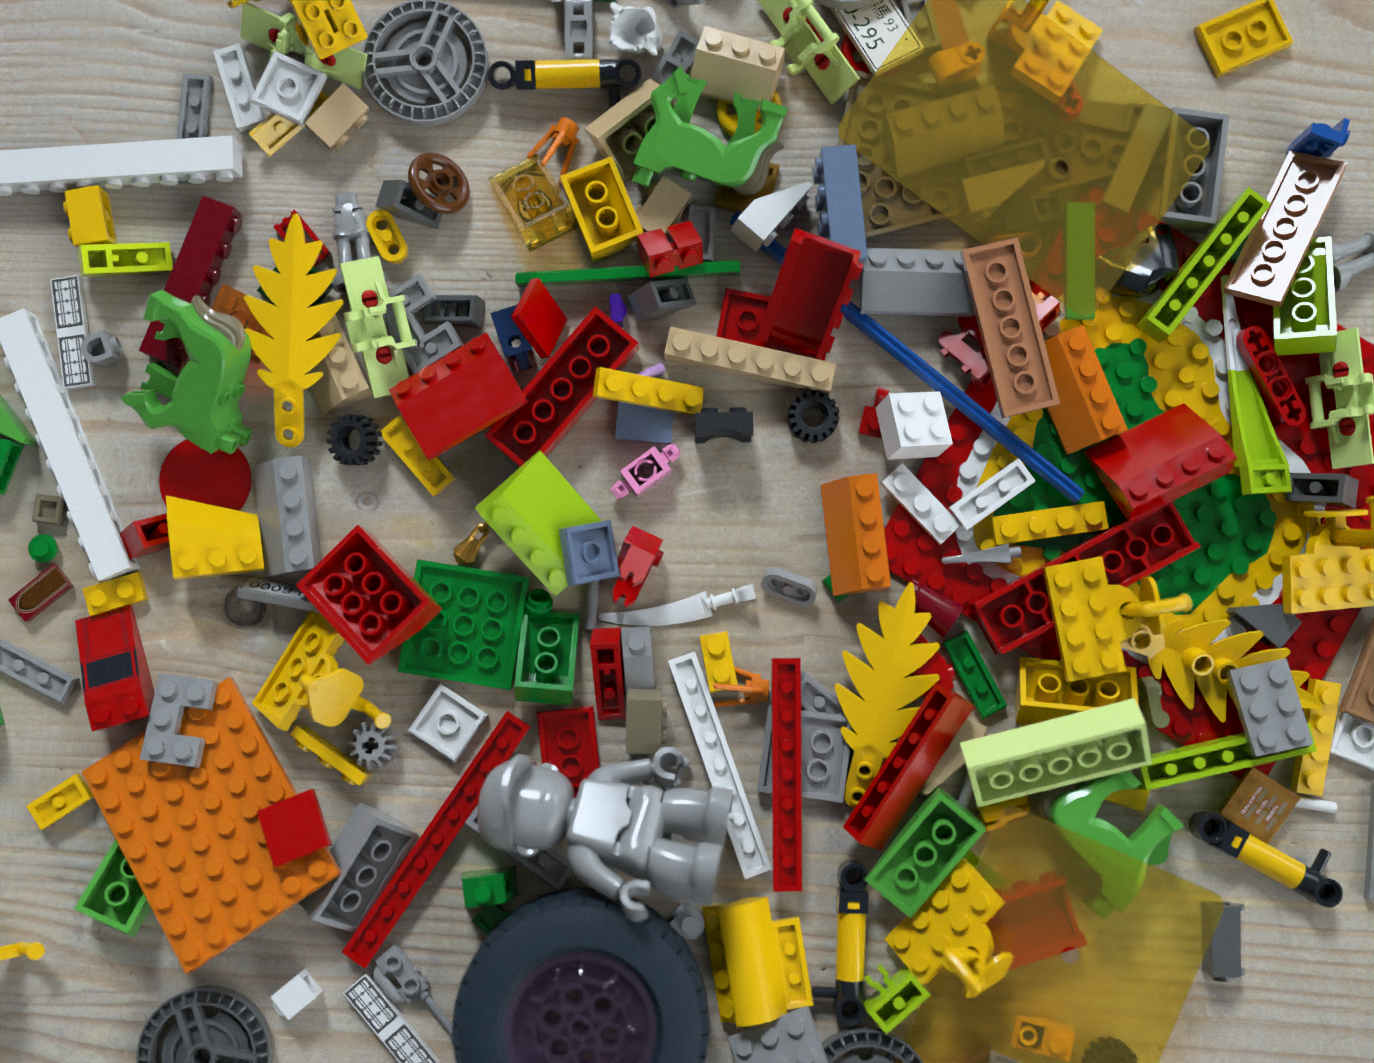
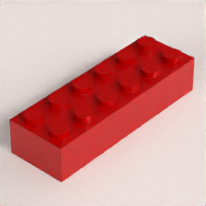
(563, 389)

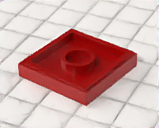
(539, 318)
(294, 828)

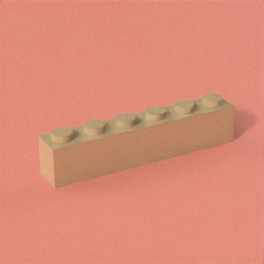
(749, 361)

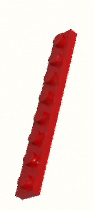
(786, 775)

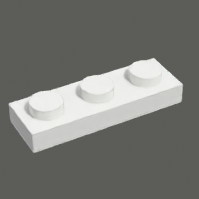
(238, 86)
(991, 494)
(920, 504)

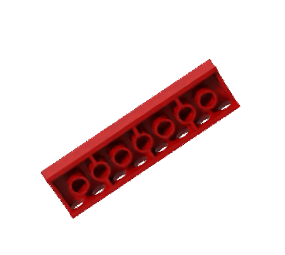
(1128, 553)

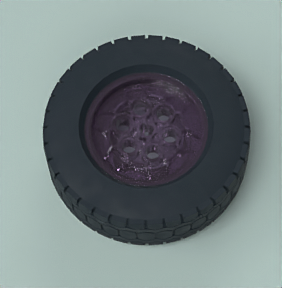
(587, 945)

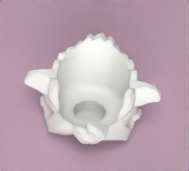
(634, 30)

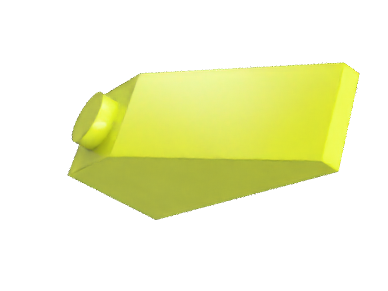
(124, 259)

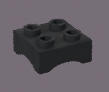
(732, 424)

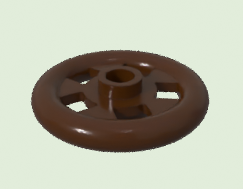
(439, 183)

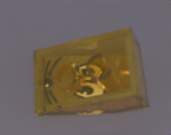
(534, 202)

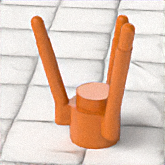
(563, 134)
(755, 689)

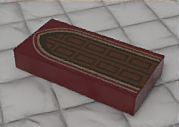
(40, 592)

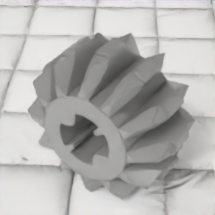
(377, 755)

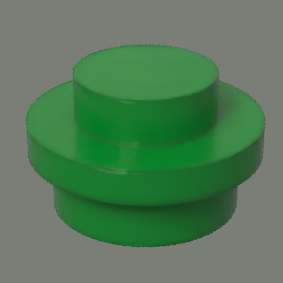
(43, 548)
(539, 602)

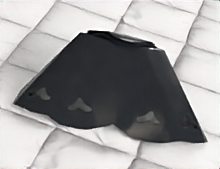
(1152, 262)

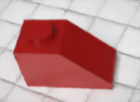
(146, 536)

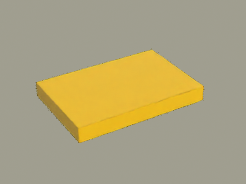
(1243, 36)

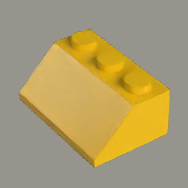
(601, 208)

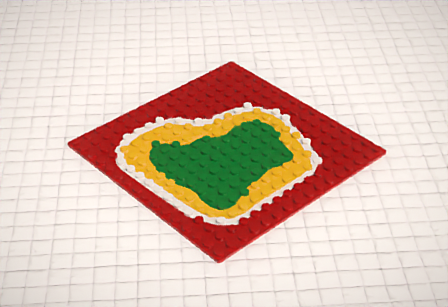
(1236, 532)

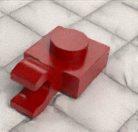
(869, 421)

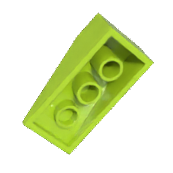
(1308, 312)

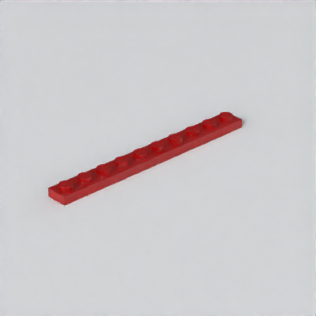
(434, 841)

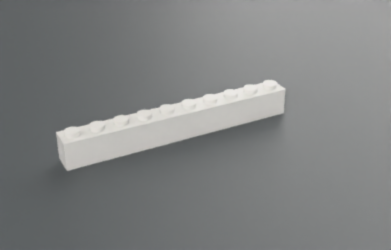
(120, 164)
(65, 445)

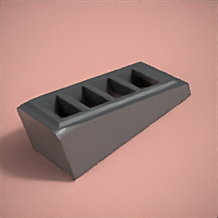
(471, 314)

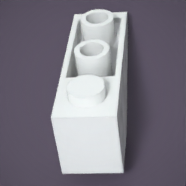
(766, 214)

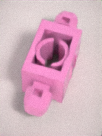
(669, 454)

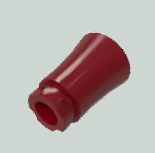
(942, 609)

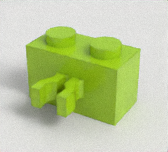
(894, 998)

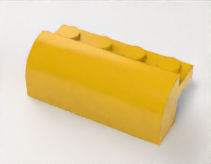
(744, 961)

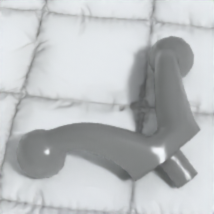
(678, 775)

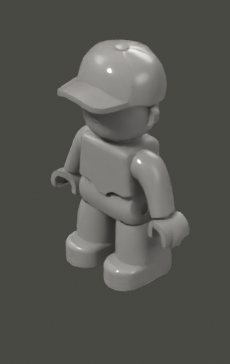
(612, 825)

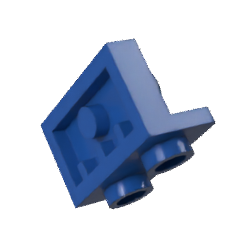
(1321, 139)

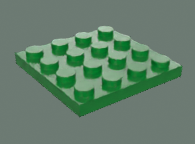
(474, 632)

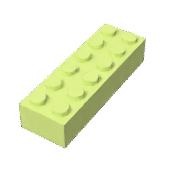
(1057, 752)

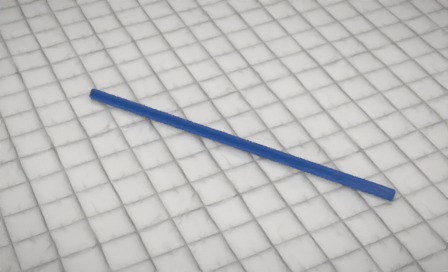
(947, 390)

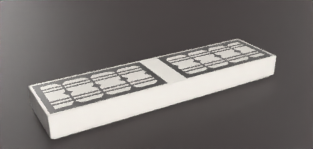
(71, 331)
(388, 1022)

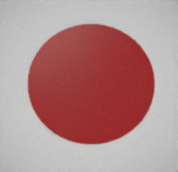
(205, 476)

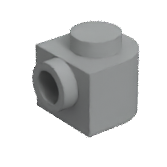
(102, 348)
(687, 920)

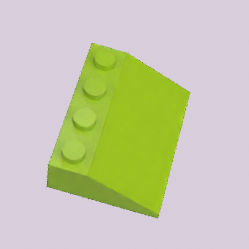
(530, 512)

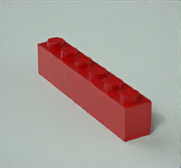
(908, 767)

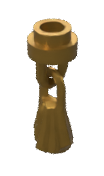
(468, 549)

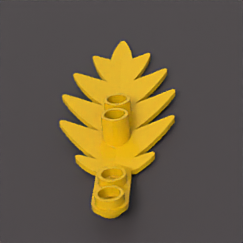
(291, 325)
(1192, 656)
(883, 687)

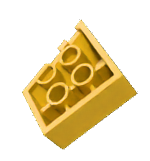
(212, 540)

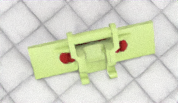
(280, 35)
(811, 45)
(366, 325)
(1354, 398)

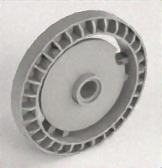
(423, 42)

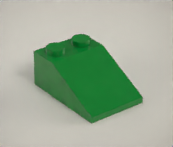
(547, 658)

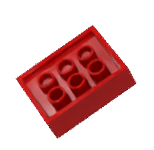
(457, 396)
(1160, 461)
(368, 595)

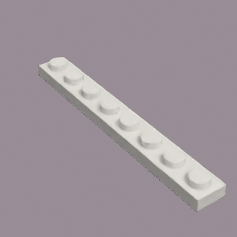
(719, 762)

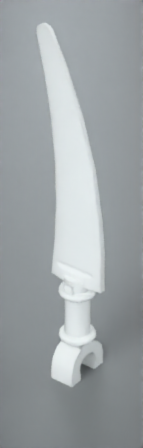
(681, 611)

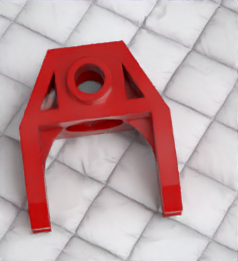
(635, 560)

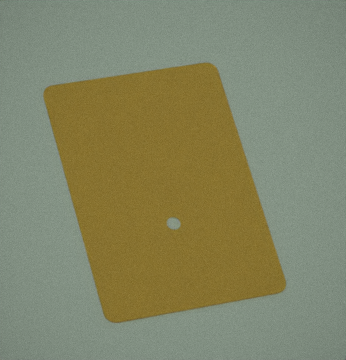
(983, 110)
(1136, 946)

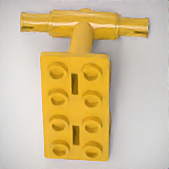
(324, 24)

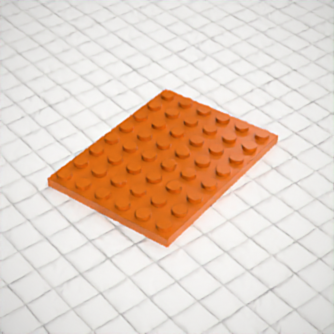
(198, 831)

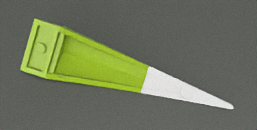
(1254, 440)

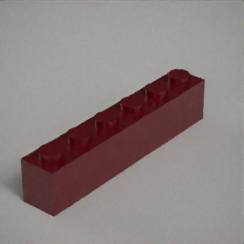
(195, 270)

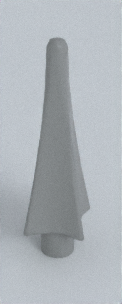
(999, 554)

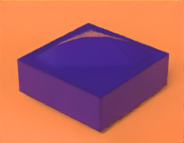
(617, 309)

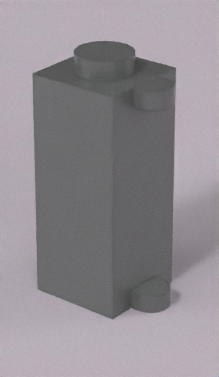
(1223, 954)

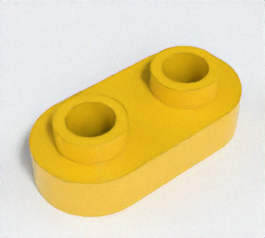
(387, 238)

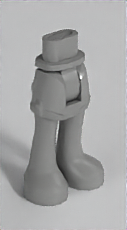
(348, 229)
(1344, 271)

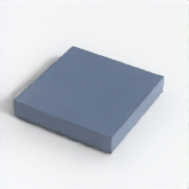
(643, 424)
(589, 552)

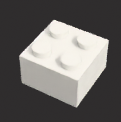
(913, 425)

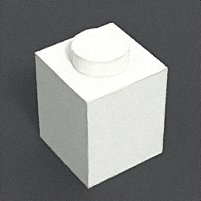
(296, 994)

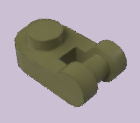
(1149, 703)

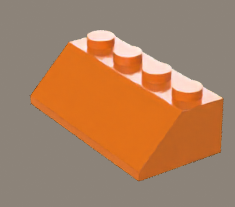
(1086, 402)
(855, 535)

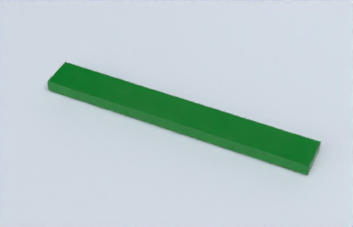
(626, 274)

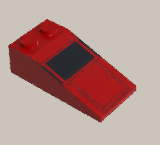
(113, 669)

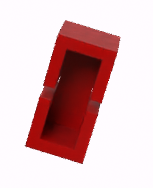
(661, 256)

